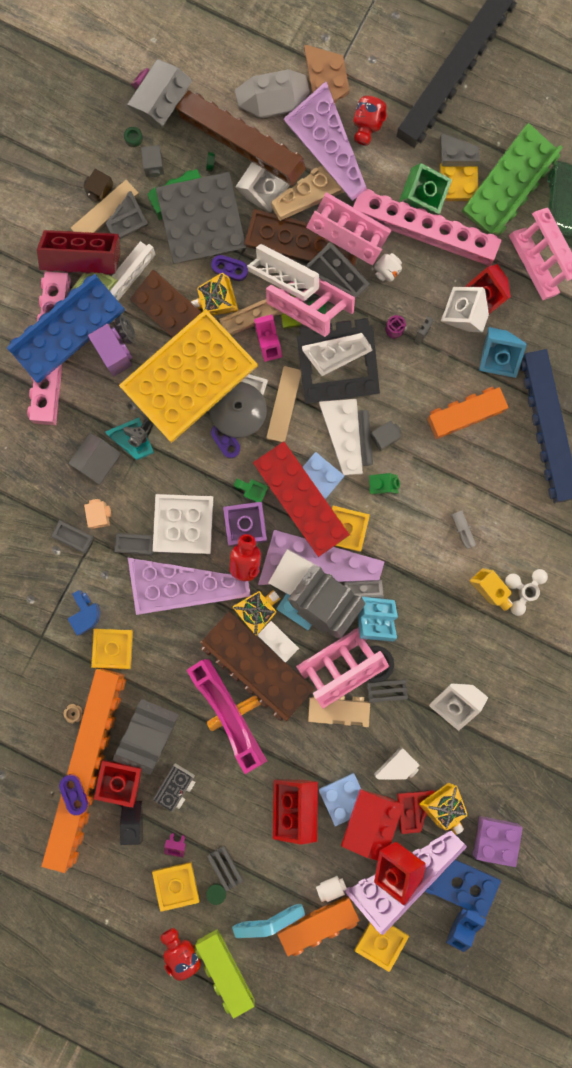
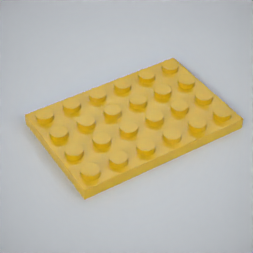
(188, 375)

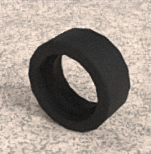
(389, 658)

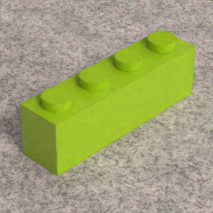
(225, 974)

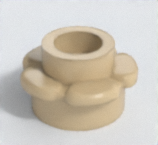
(68, 713)

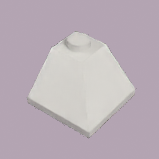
(467, 309)
(459, 704)

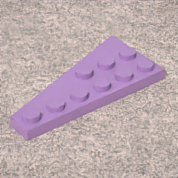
(323, 134)
(338, 562)
(172, 587)
(385, 910)

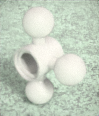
(513, 581)

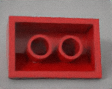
(295, 811)
(371, 824)

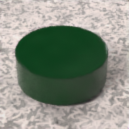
(133, 136)
(210, 161)
(216, 894)

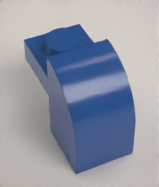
(87, 617)
(464, 929)

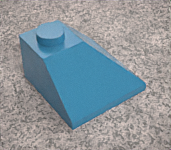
(502, 353)

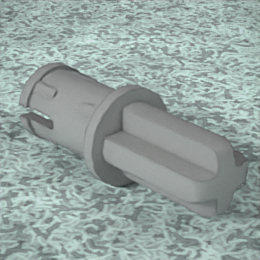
(463, 529)

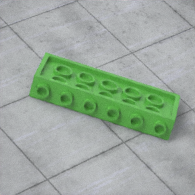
(511, 181)

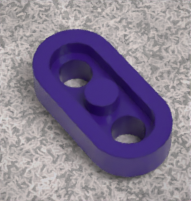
(230, 267)
(225, 442)
(70, 795)

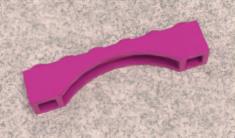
(213, 689)

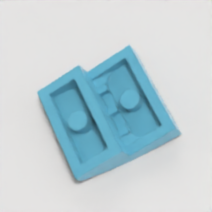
(377, 619)

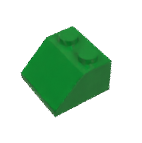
(425, 189)

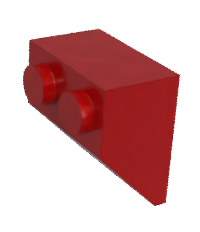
(118, 783)
(399, 872)

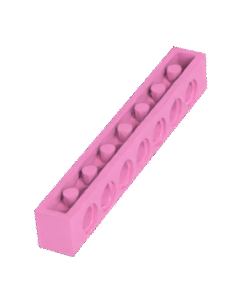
(432, 235)
(48, 414)

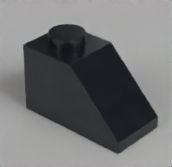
(131, 824)

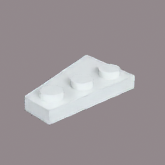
(336, 352)

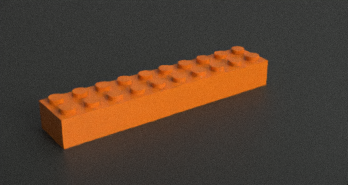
(85, 763)

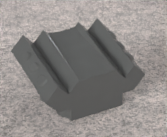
(326, 602)
(146, 736)

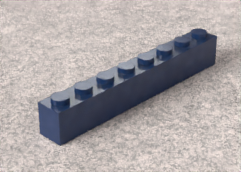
(549, 424)

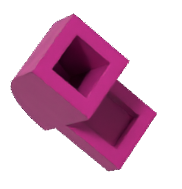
(268, 338)

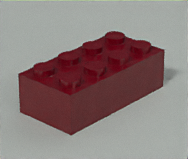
(78, 252)

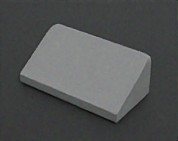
(366, 588)

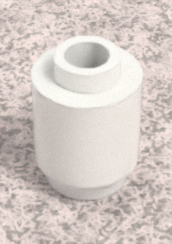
(331, 889)

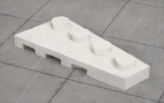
(343, 427)

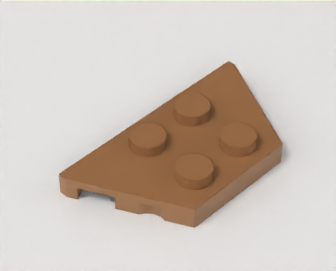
(327, 67)

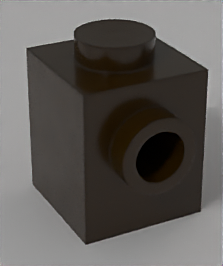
(98, 185)

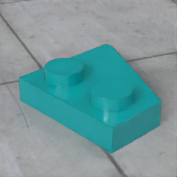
(117, 434)

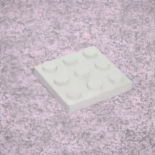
(183, 524)

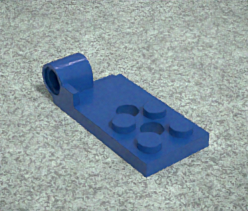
(461, 895)

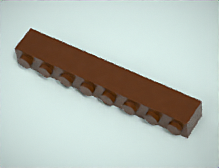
(241, 138)

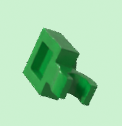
(254, 490)

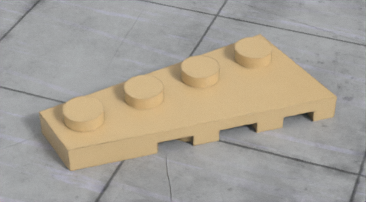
(305, 193)

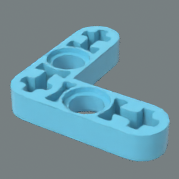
(268, 927)

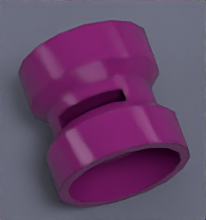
(392, 329)

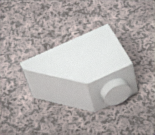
(398, 766)

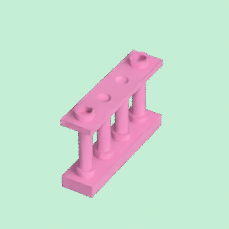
(353, 220)
(531, 255)
(308, 314)
(348, 681)

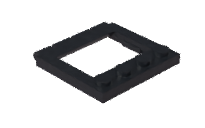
(342, 388)

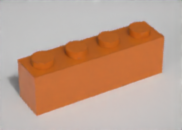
(467, 413)
(318, 925)

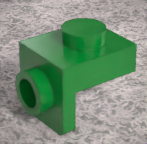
(384, 483)

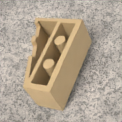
(340, 712)

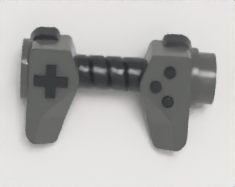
(138, 434)

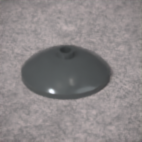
(242, 421)

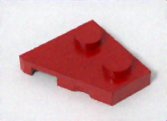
(412, 814)

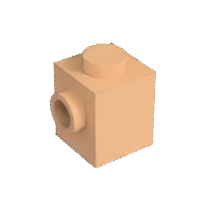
(97, 514)

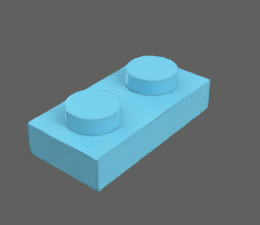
(289, 611)

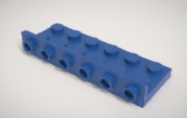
(65, 328)

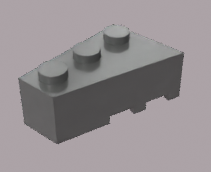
(338, 271)

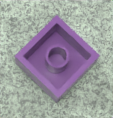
(108, 346)
(244, 520)
(497, 841)

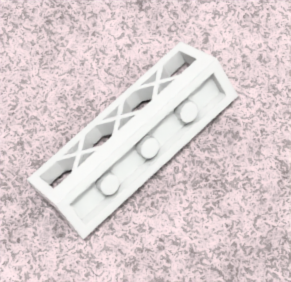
(132, 268)
(287, 269)

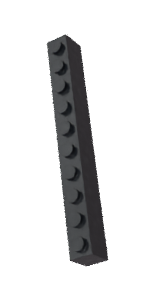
(454, 71)

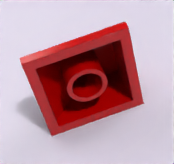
(495, 286)

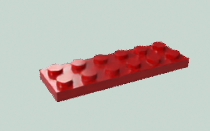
(301, 499)

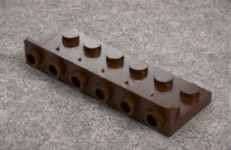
(256, 666)

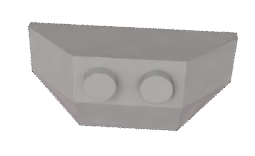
(272, 93)

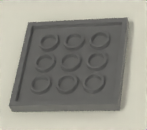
(201, 217)

